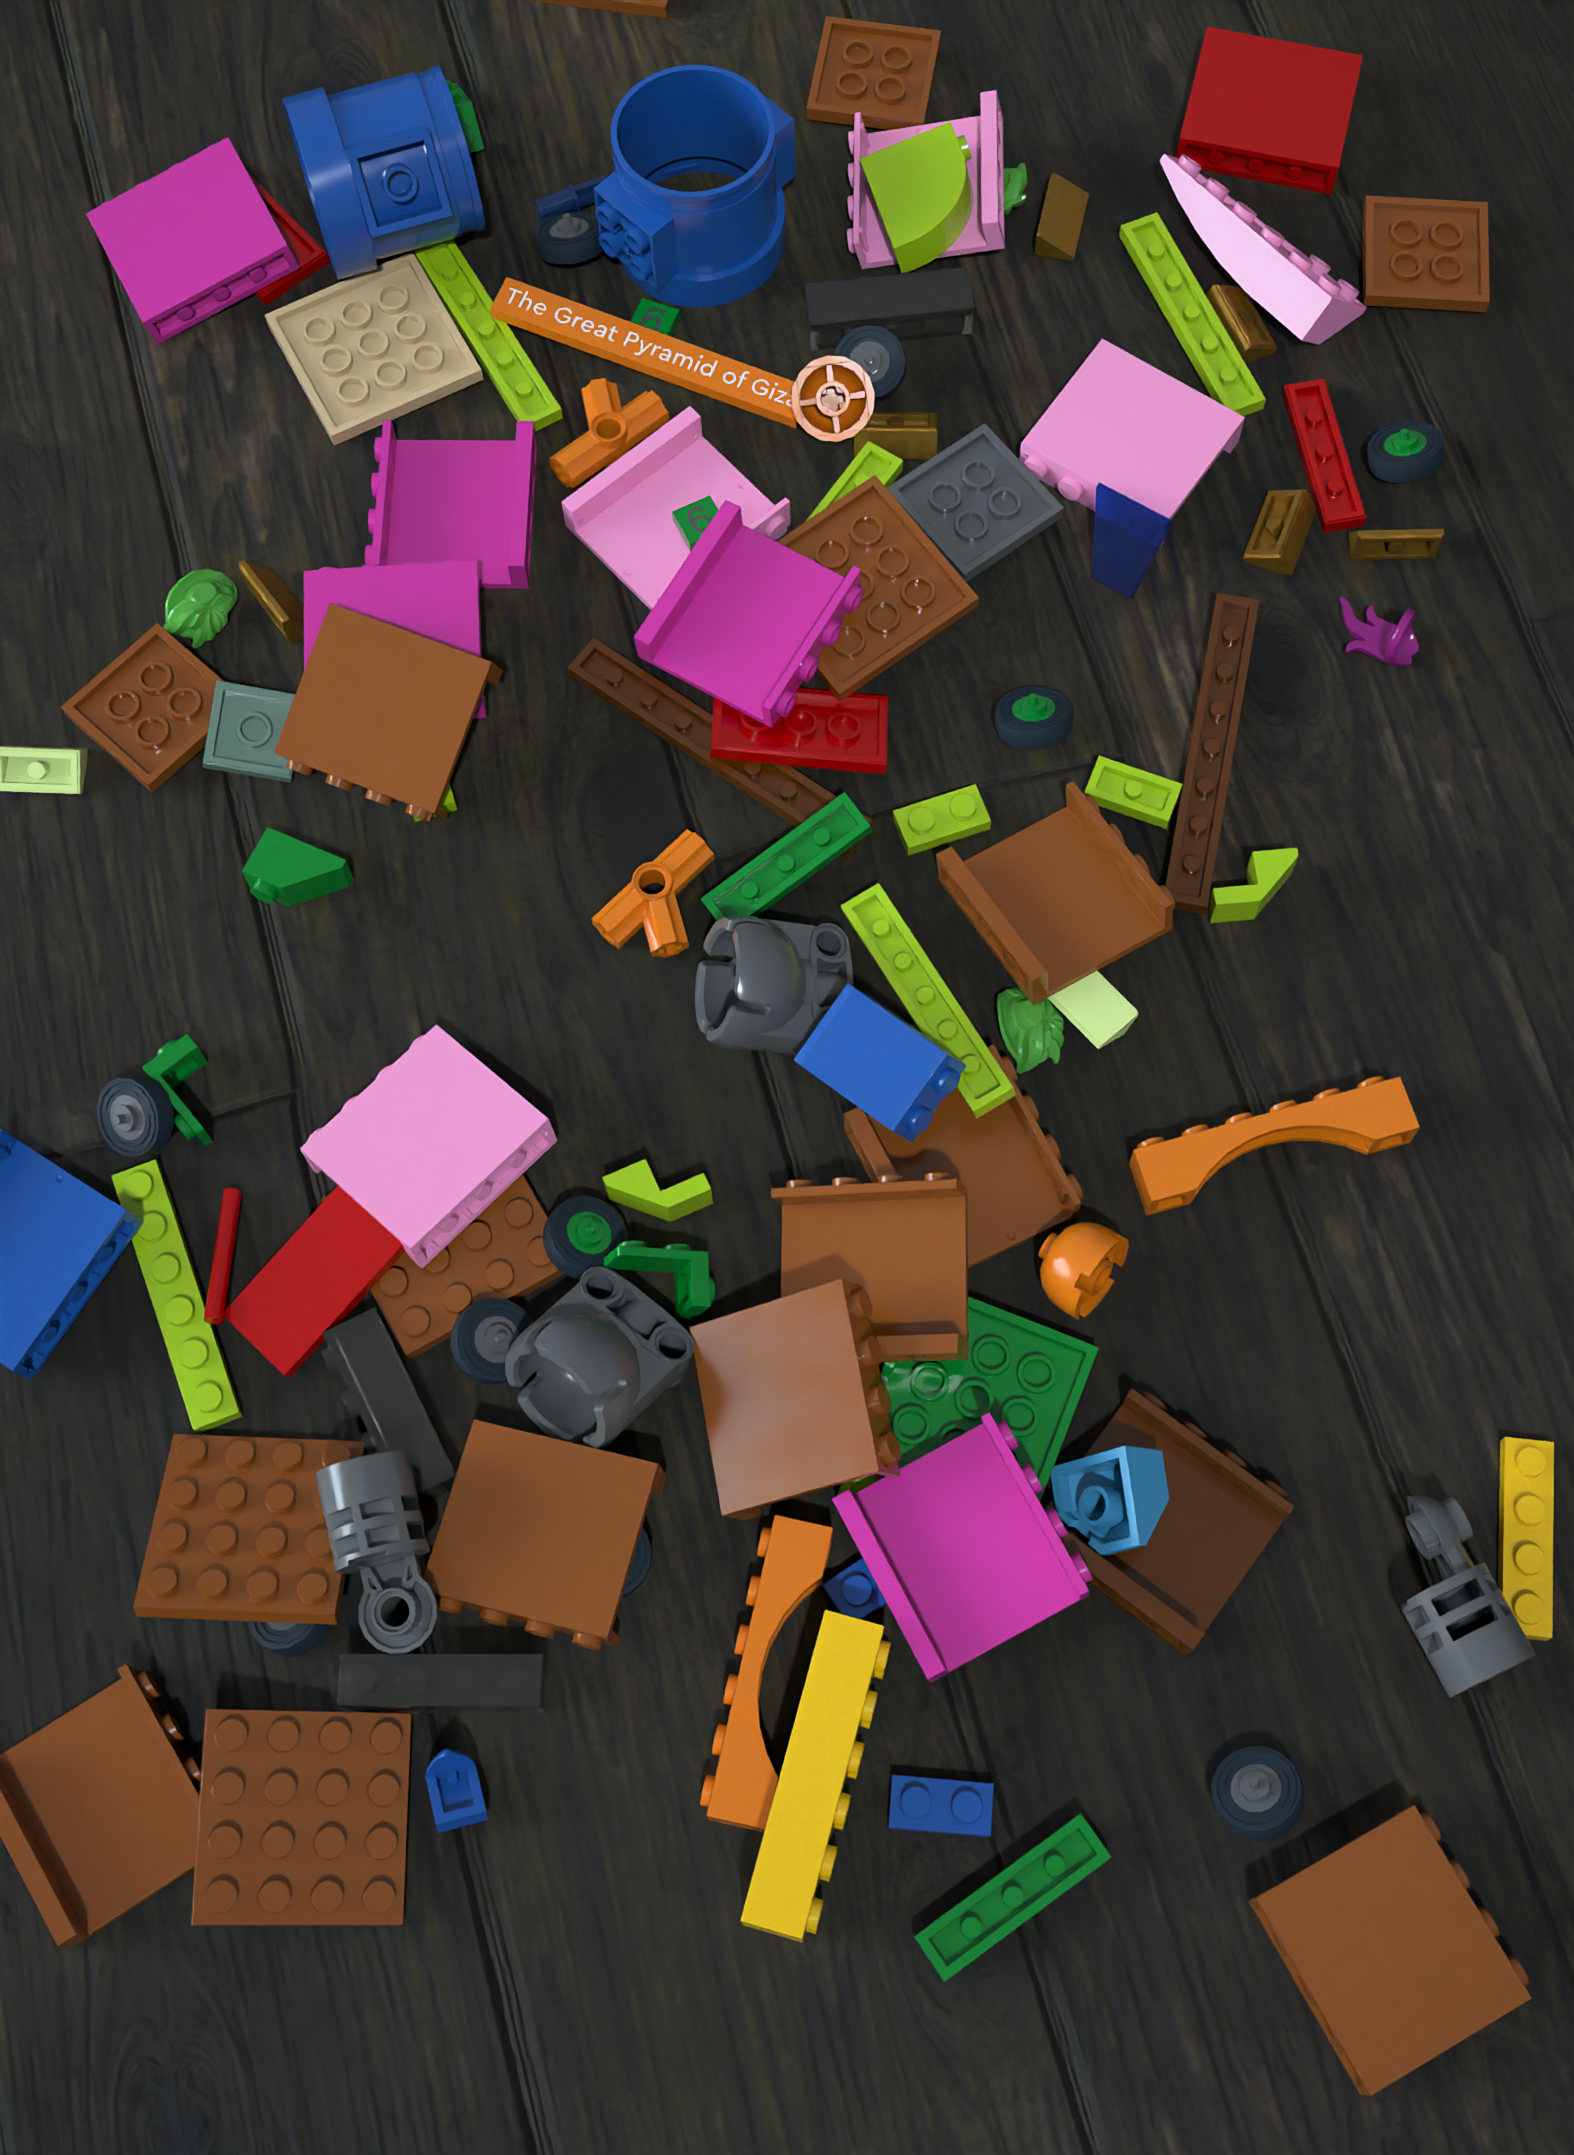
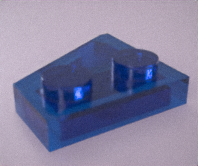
(1124, 540)

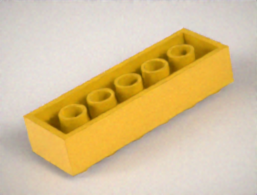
(813, 1777)

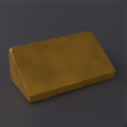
(1061, 219)
(1241, 321)
(901, 434)
(1280, 530)
(1394, 544)
(275, 599)

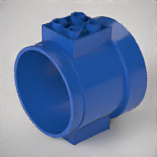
(385, 168)
(707, 242)

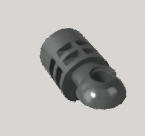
(381, 1534)
(1458, 1601)

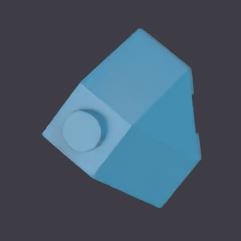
(1112, 1496)

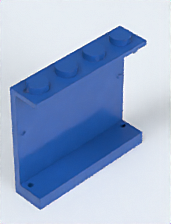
(53, 1252)

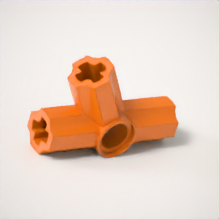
(610, 431)
(658, 912)

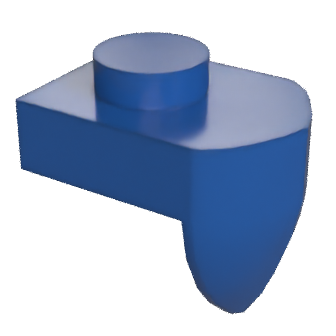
(454, 1790)

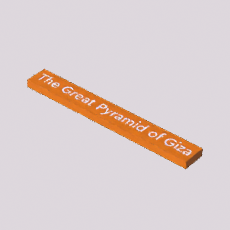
(645, 350)

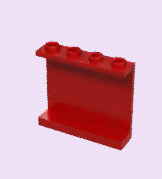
(1269, 110)

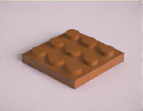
(873, 71)
(1425, 254)
(148, 707)

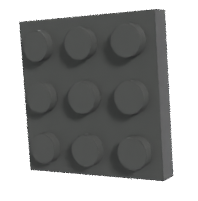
(976, 502)

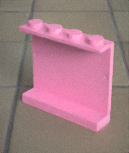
(986, 170)
(1130, 432)
(630, 504)
(430, 1143)

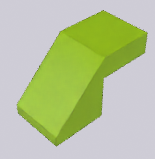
(1265, 876)
(637, 1189)

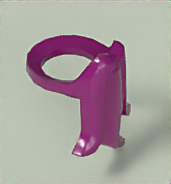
(1380, 638)

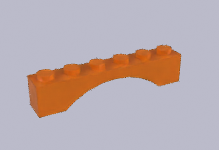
(1361, 1119)
(792, 1570)

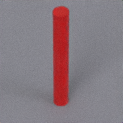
(223, 1256)

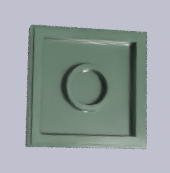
(246, 731)

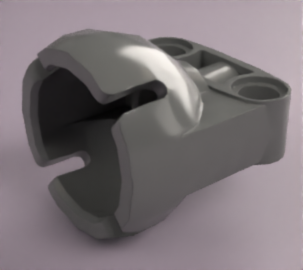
(773, 985)
(597, 1359)

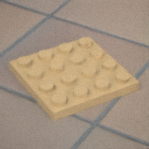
(373, 347)

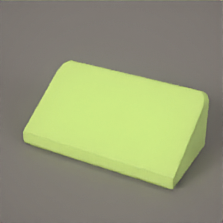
(42, 769)
(1096, 1009)

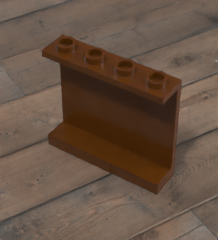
(1205, 1537)

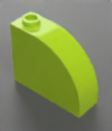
(921, 193)

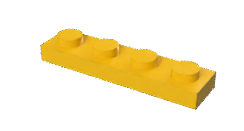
(1527, 1533)

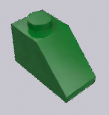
(293, 870)

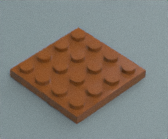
(904, 577)
(491, 1258)
(243, 1532)
(302, 1819)

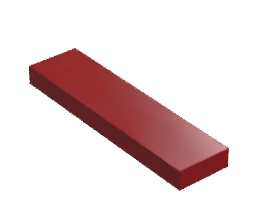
(1323, 455)

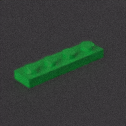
(790, 861)
(1012, 1897)

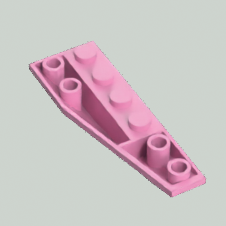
(1261, 259)

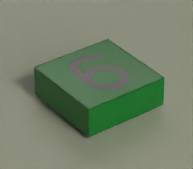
(656, 317)
(694, 519)

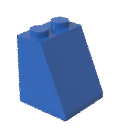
(880, 1063)

